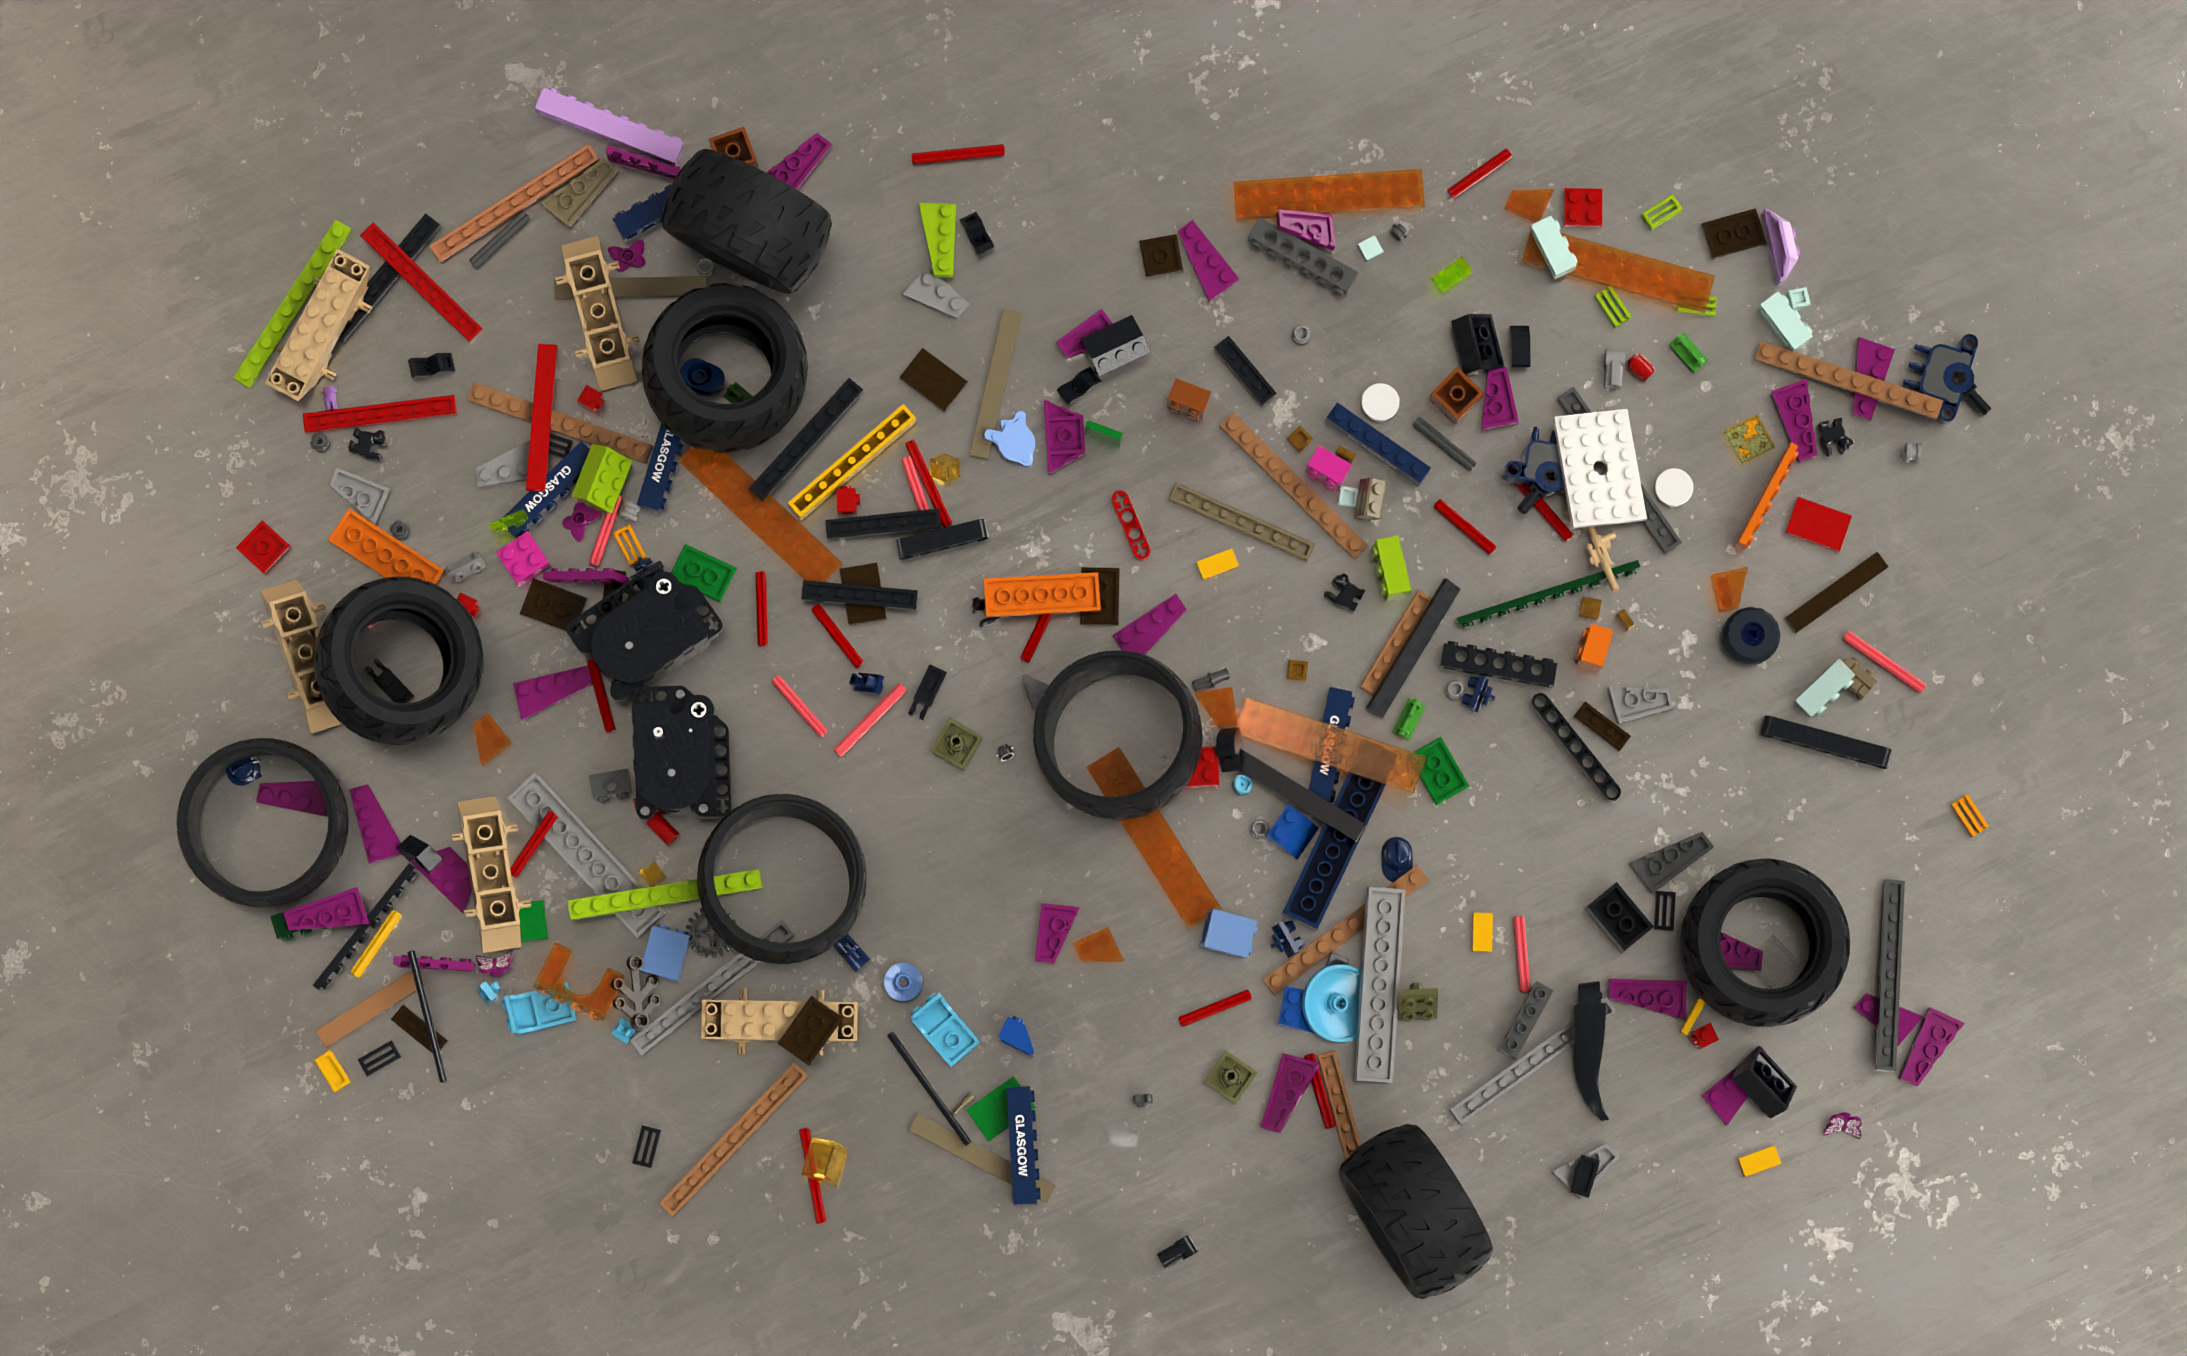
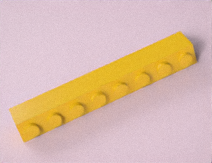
(852, 462)

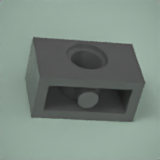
(600, 780)

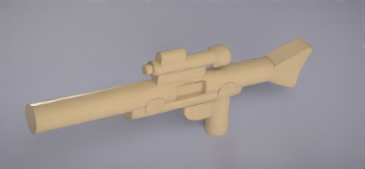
(1600, 555)

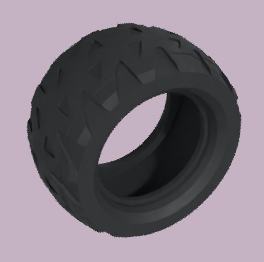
(746, 221)
(729, 311)
(431, 610)
(1815, 906)
(1416, 1211)

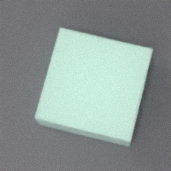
(1370, 248)
(1799, 298)
(1348, 497)

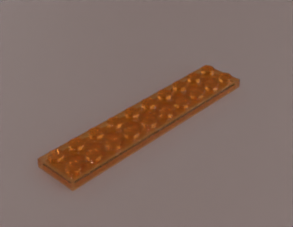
(1329, 193)
(1632, 273)
(766, 519)
(1330, 745)
(1156, 842)

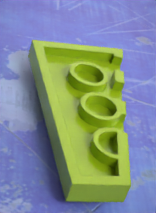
(939, 229)

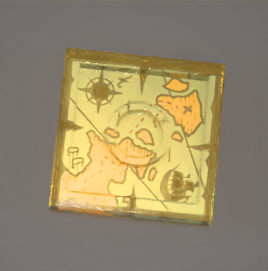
(1749, 439)

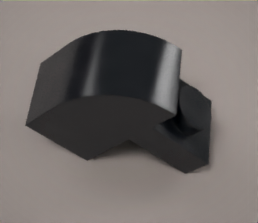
(1227, 748)

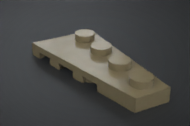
(580, 192)

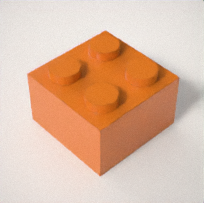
(1594, 648)

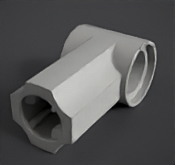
(1614, 367)

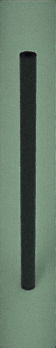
(427, 1016)
(929, 1088)

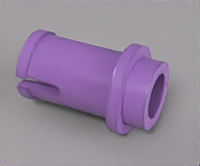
(330, 397)

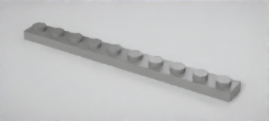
(706, 990)
(1520, 1070)

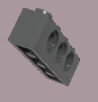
(1525, 1020)

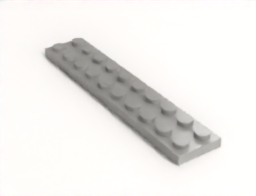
(581, 849)
(1379, 984)

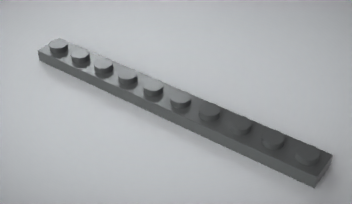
(1655, 519)
(1890, 975)

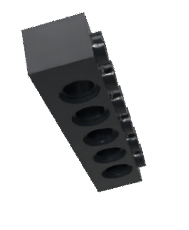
(1449, 662)

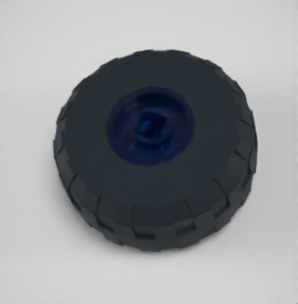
(1751, 636)

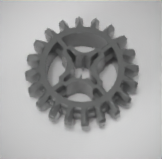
(702, 932)

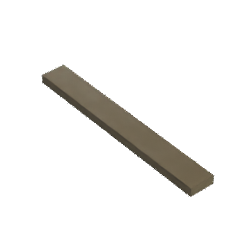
(643, 287)
(996, 382)
(1241, 522)
(972, 1153)

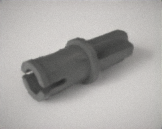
(1211, 679)

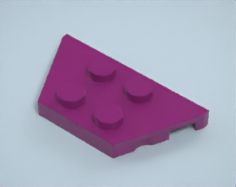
(1063, 436)
(450, 877)

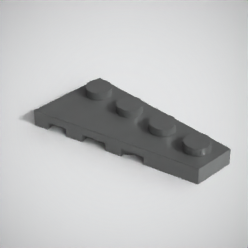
(1669, 861)

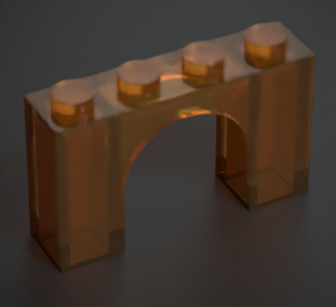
(551, 983)

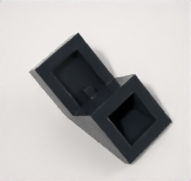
(976, 233)
(1520, 346)
(431, 366)
(1079, 385)
(422, 852)

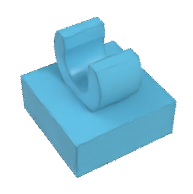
(488, 993)
(623, 1031)

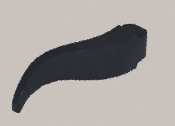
(1589, 1042)

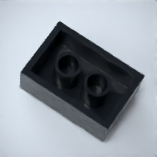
(1619, 917)

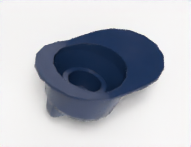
(702, 375)
(244, 771)
(1396, 858)

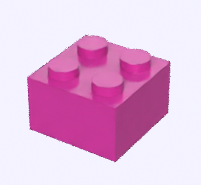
(1327, 468)
(523, 559)

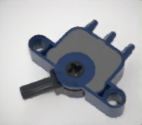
(1938, 376)
(1537, 462)

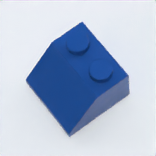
(1292, 832)
(1291, 1010)
(1016, 1035)

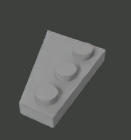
(936, 294)
(505, 468)
(361, 493)
(1637, 703)
(1603, 1153)

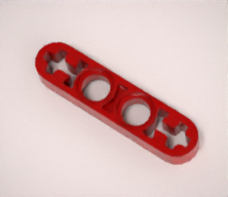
(1128, 526)

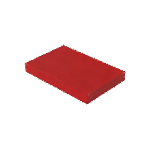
(1818, 524)

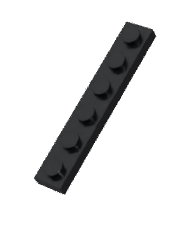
(883, 524)
(859, 595)

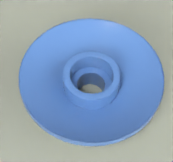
(896, 974)

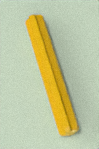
(375, 943)

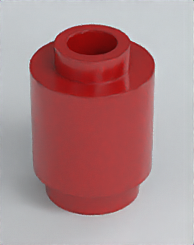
(1640, 366)

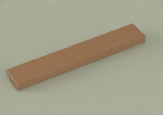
(1395, 642)
(367, 1009)
(1339, 1102)

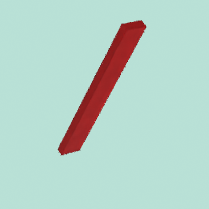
(421, 282)
(379, 414)
(541, 417)

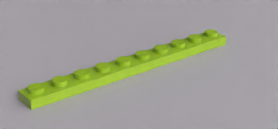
(291, 305)
(660, 895)

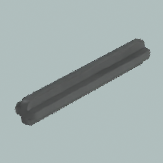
(499, 239)
(1444, 443)

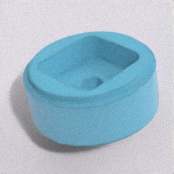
(1242, 784)

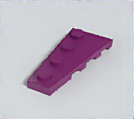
(1208, 264)

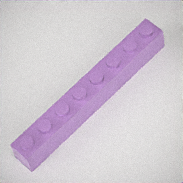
(609, 127)

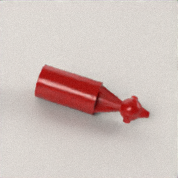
(662, 828)

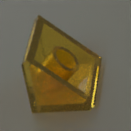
(825, 1161)

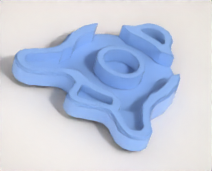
(1014, 440)

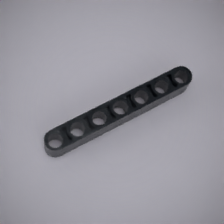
(1825, 742)
(1577, 757)

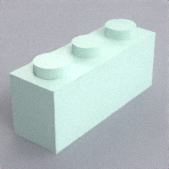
(1553, 247)
(1785, 321)
(1826, 688)

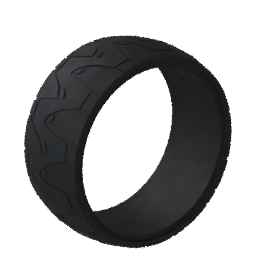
(1077, 677)
(191, 803)
(806, 810)

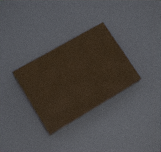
(1733, 234)
(933, 379)
(867, 576)
(1109, 598)
(552, 605)
(810, 1030)

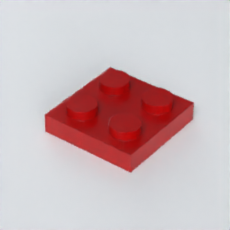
(1582, 207)
(263, 547)

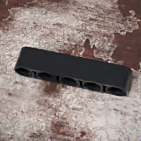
(941, 539)

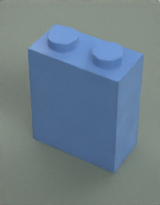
(1228, 933)
(665, 952)

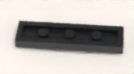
(1245, 371)

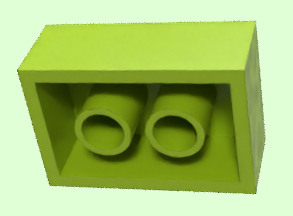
(602, 478)
(1391, 568)

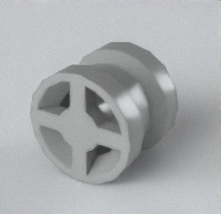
(1912, 452)
(629, 511)

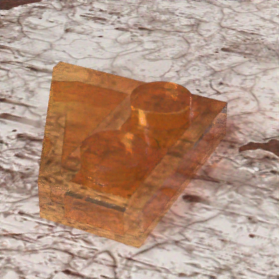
(1529, 203)
(1728, 588)
(1219, 705)
(489, 738)
(1098, 947)

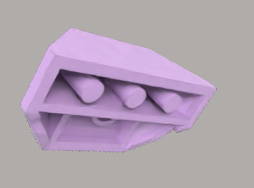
(1781, 244)

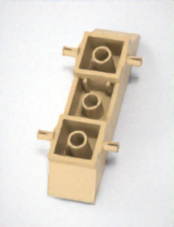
(598, 313)
(320, 326)
(296, 633)
(490, 874)
(767, 1020)

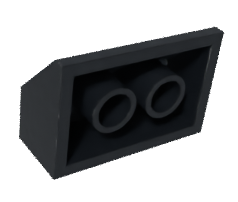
(1477, 343)
(1115, 345)
(1765, 1082)

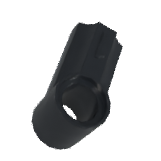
(1180, 1250)

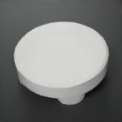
(1380, 402)
(1673, 487)

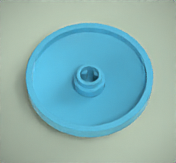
(1332, 1002)

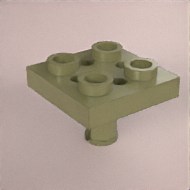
(970, 740)
(1417, 1003)
(1230, 1077)

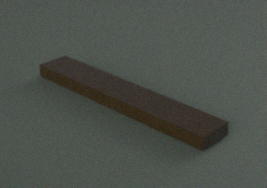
(1836, 592)

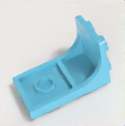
(535, 1012)
(944, 1029)

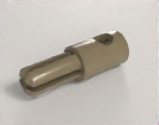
(964, 1103)

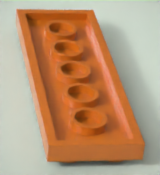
(1770, 492)
(381, 550)
(1041, 594)

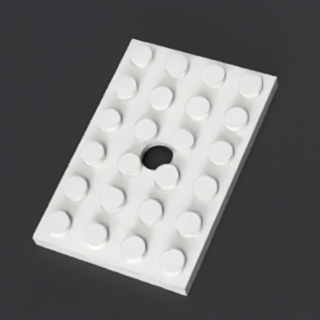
(1596, 497)

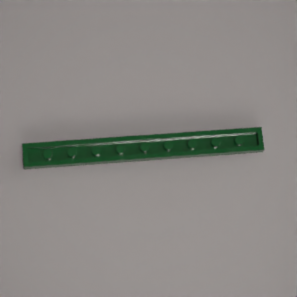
(1540, 597)

